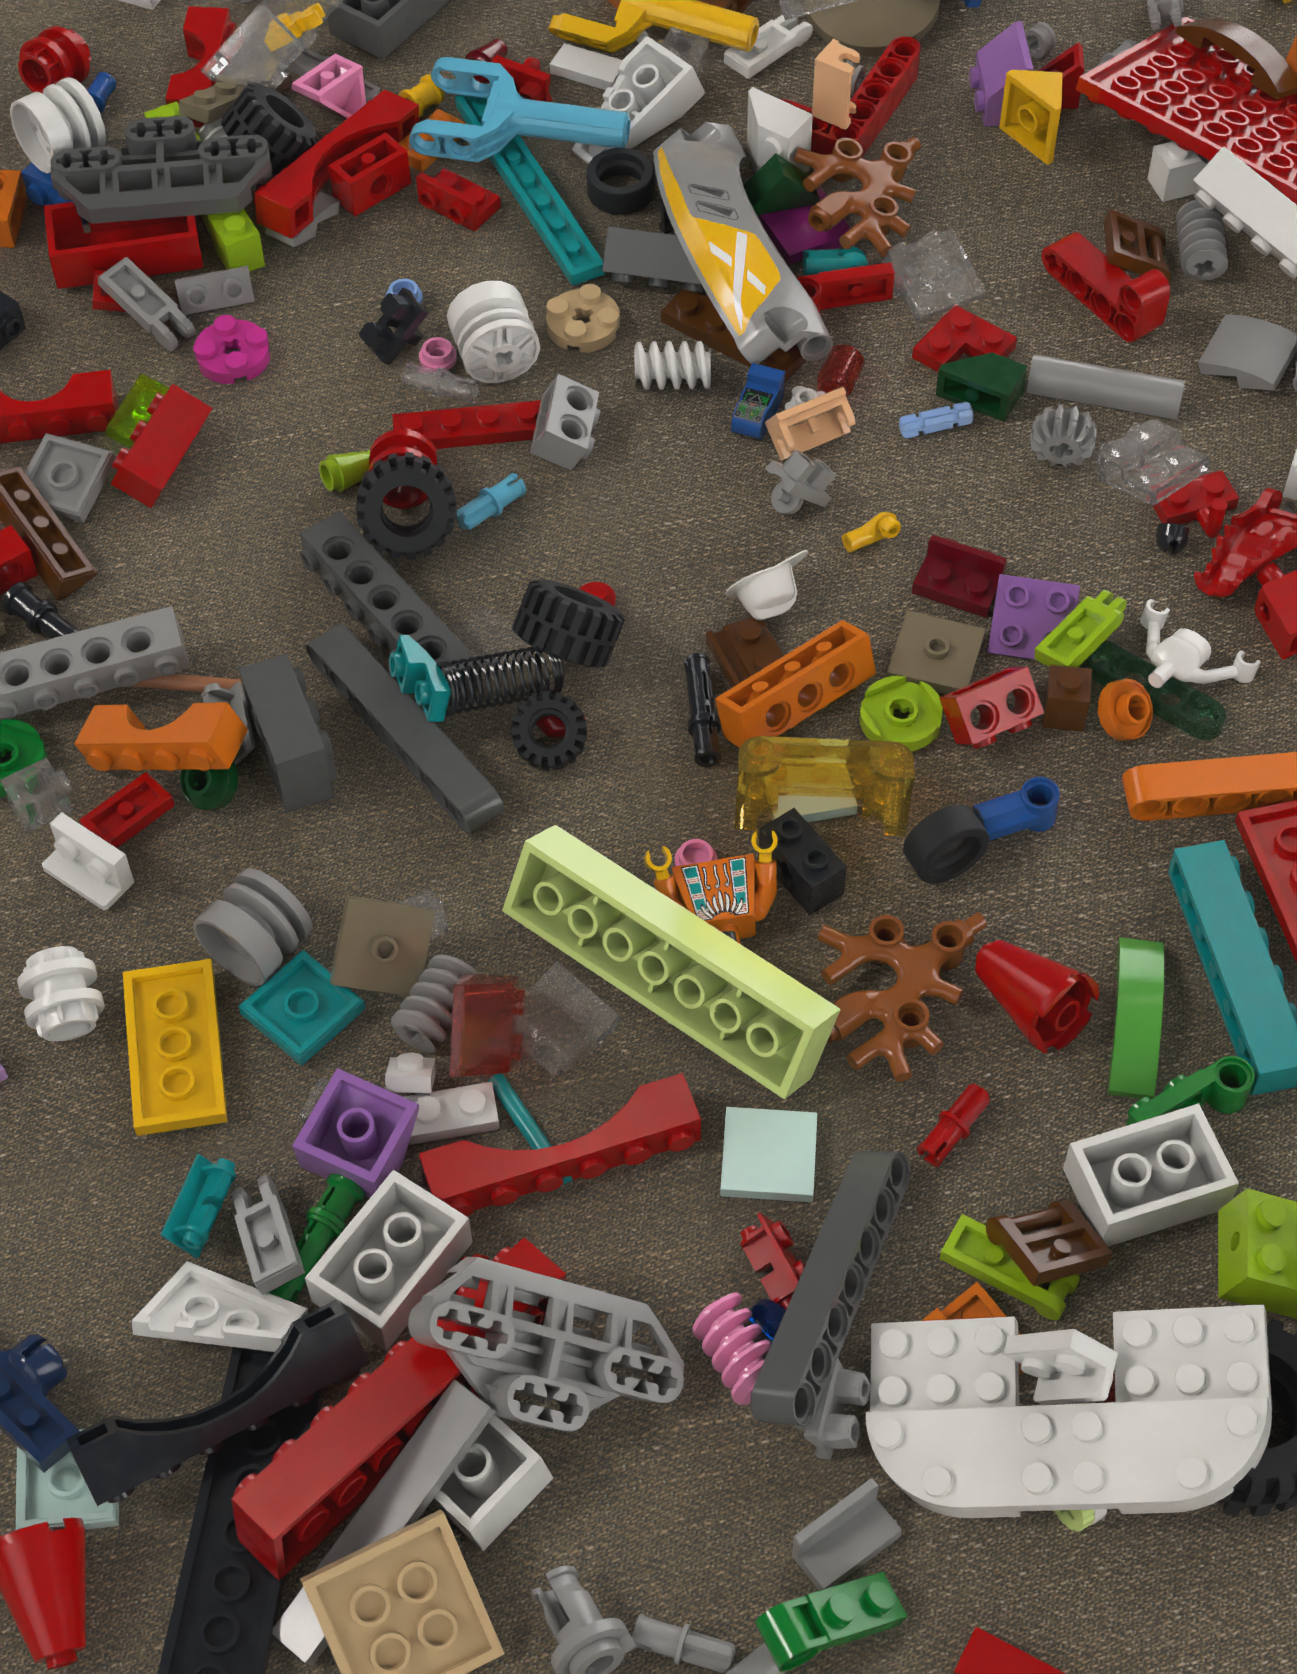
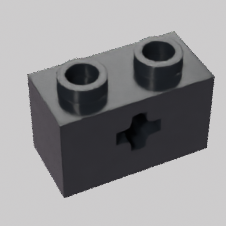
(804, 861)

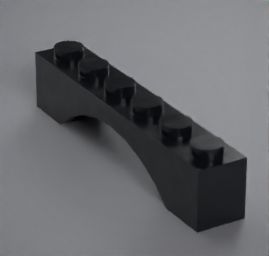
(129, 1451)

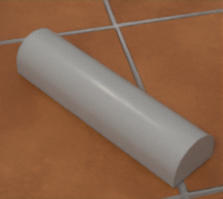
(1105, 386)

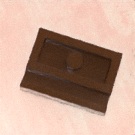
(743, 649)

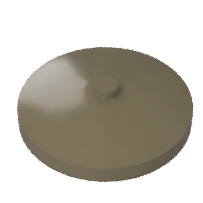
(873, 24)

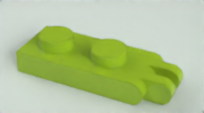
(1082, 631)

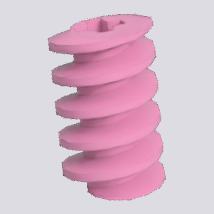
(732, 1345)

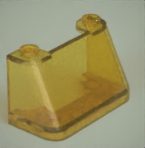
(818, 767)

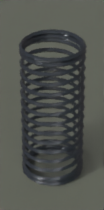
(538, 661)

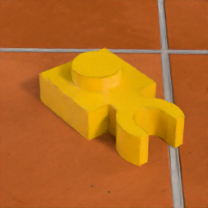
(303, 21)

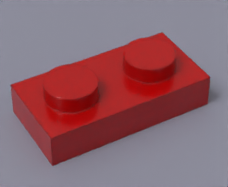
(128, 810)

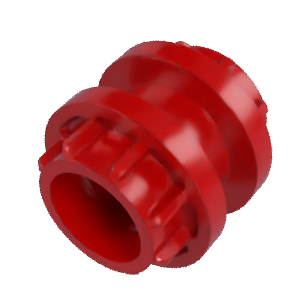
(52, 57)
(399, 442)

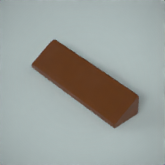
(53, 549)

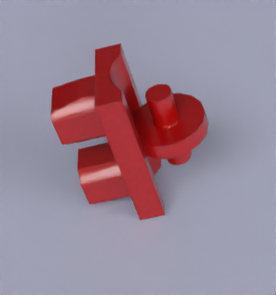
(527, 77)

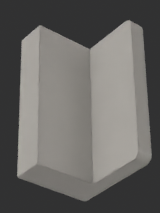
(845, 1537)

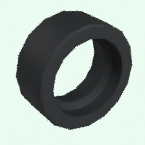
(620, 162)
(946, 844)

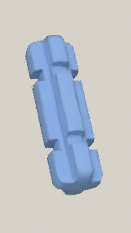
(936, 420)

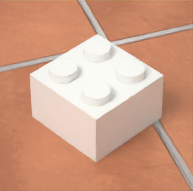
(492, 1483)

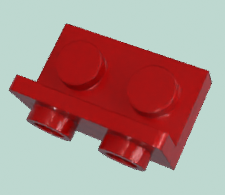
(457, 198)

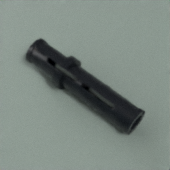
(704, 722)

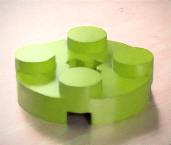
(894, 693)

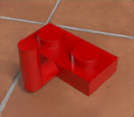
(1200, 500)

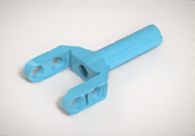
(510, 116)

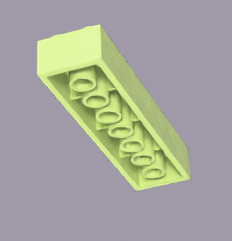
(670, 961)

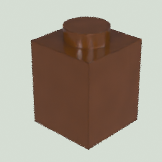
(1067, 698)

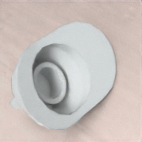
(768, 590)

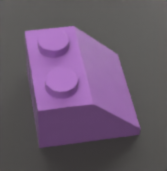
(1000, 55)
(356, 1132)

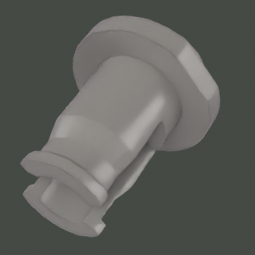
(583, 1637)

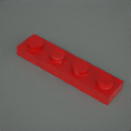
(473, 424)

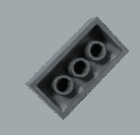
(648, 255)

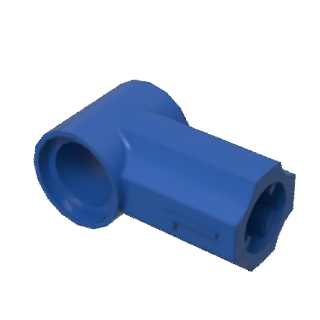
(1016, 810)

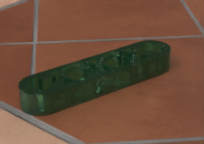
(1174, 714)

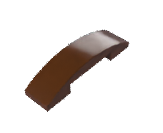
(1271, 70)

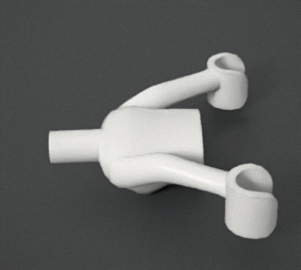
(1185, 654)

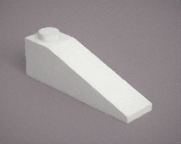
(652, 89)

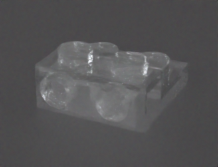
(933, 274)
(1150, 462)

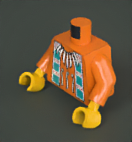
(724, 891)

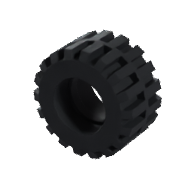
(274, 117)
(399, 538)
(568, 623)

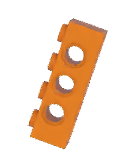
(797, 684)

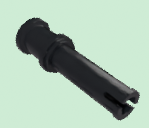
(39, 614)

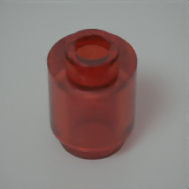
(841, 369)

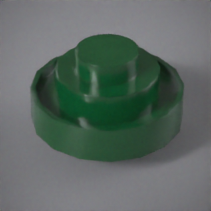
(209, 788)

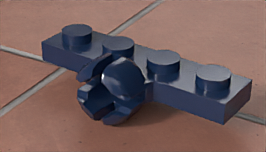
(25, 1412)

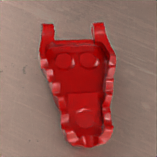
(1248, 545)

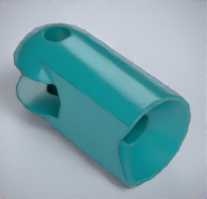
(829, 260)

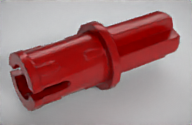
(954, 1124)

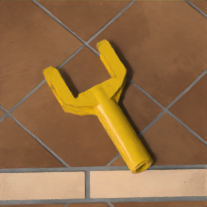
(635, 16)

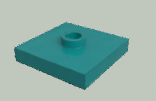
(301, 1008)

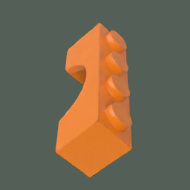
(199, 739)

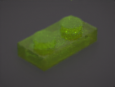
(134, 409)

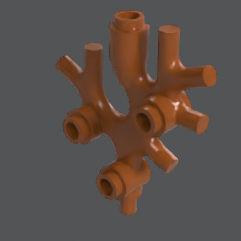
(873, 202)
(900, 1006)

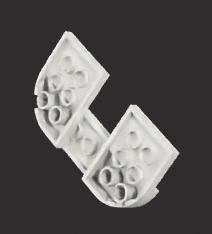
(1176, 1439)

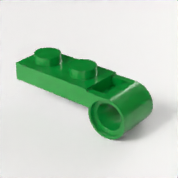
(1200, 1088)
(829, 1618)

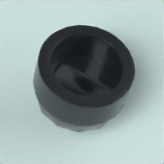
(1173, 535)

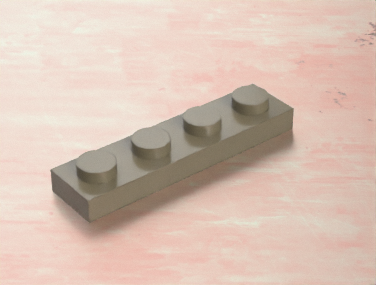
(213, 102)

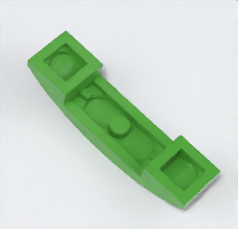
(1137, 1018)

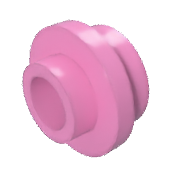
(437, 353)

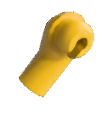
(879, 527)

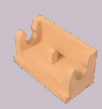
(833, 84)
(811, 423)

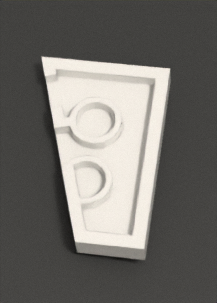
(216, 1311)

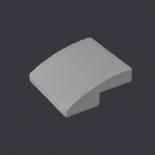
(1249, 350)

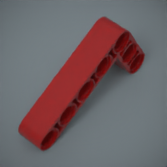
(874, 99)

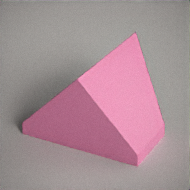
(334, 86)

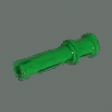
(323, 1225)

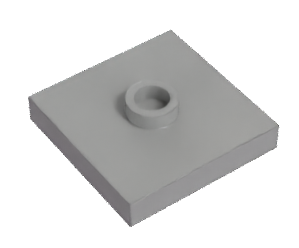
(69, 475)

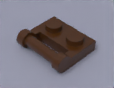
(1127, 244)
(1054, 1252)

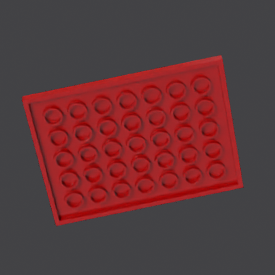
(1200, 103)

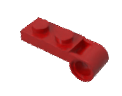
(850, 286)

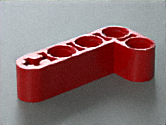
(1122, 303)

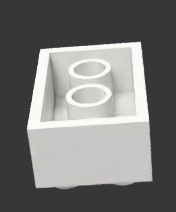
(1150, 1175)
(390, 1258)

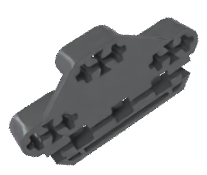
(162, 173)

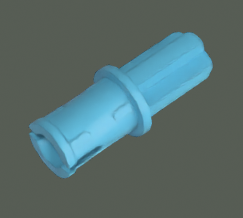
(490, 502)

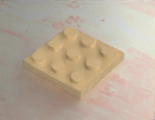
(404, 1605)

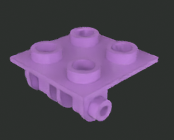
(1027, 613)

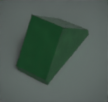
(778, 187)

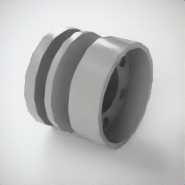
(252, 926)

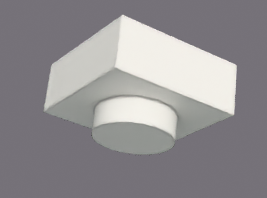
(410, 1074)

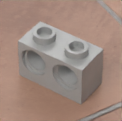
(565, 422)

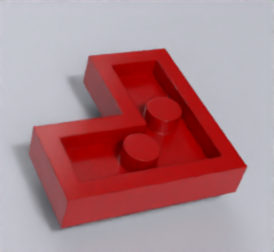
(959, 334)

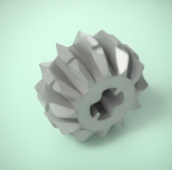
(1063, 436)

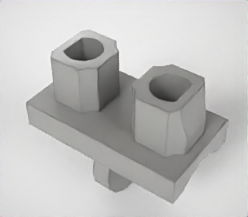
(800, 482)
(829, 1426)

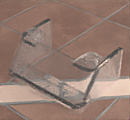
(263, 45)

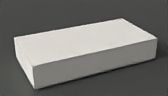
(585, 66)

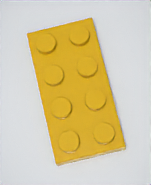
(174, 1047)

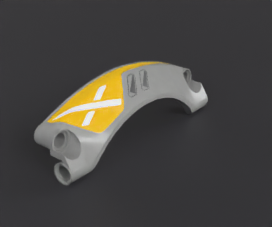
(731, 249)

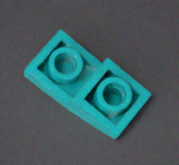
(420, 676)

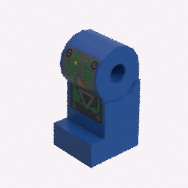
(758, 401)

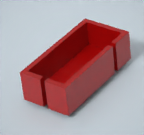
(151, 244)

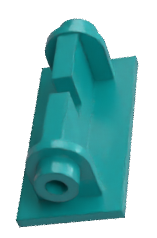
(198, 1204)

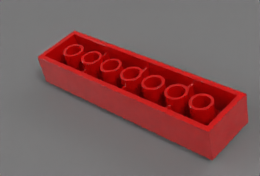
(352, 1445)

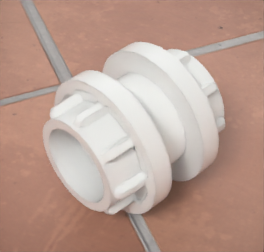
(58, 985)

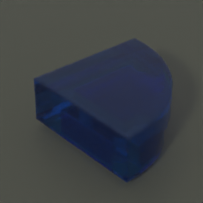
(768, 1316)

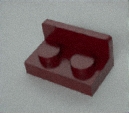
(959, 576)

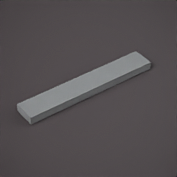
(395, 1500)

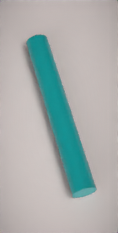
(520, 1115)

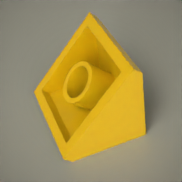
(1032, 110)

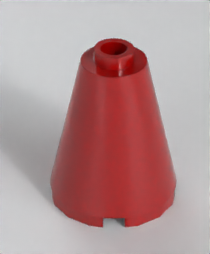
(1037, 993)
(47, 1589)

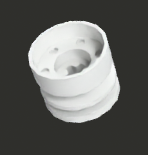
(56, 121)
(493, 332)

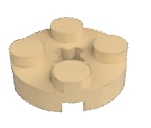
(583, 303)

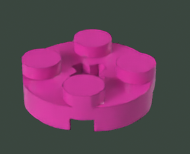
(232, 334)

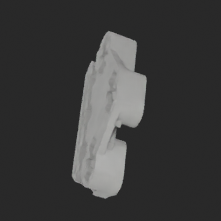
(550, 1358)

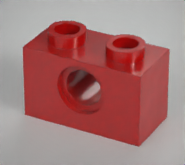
(370, 174)

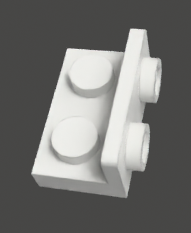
(87, 863)
(1066, 1364)

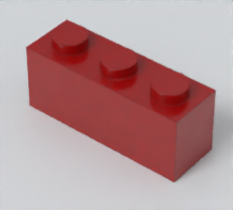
(159, 444)

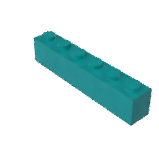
(1237, 963)

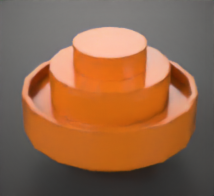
(1125, 709)

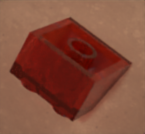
(485, 1024)

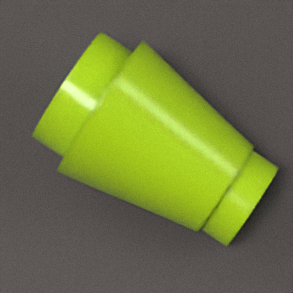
(343, 470)

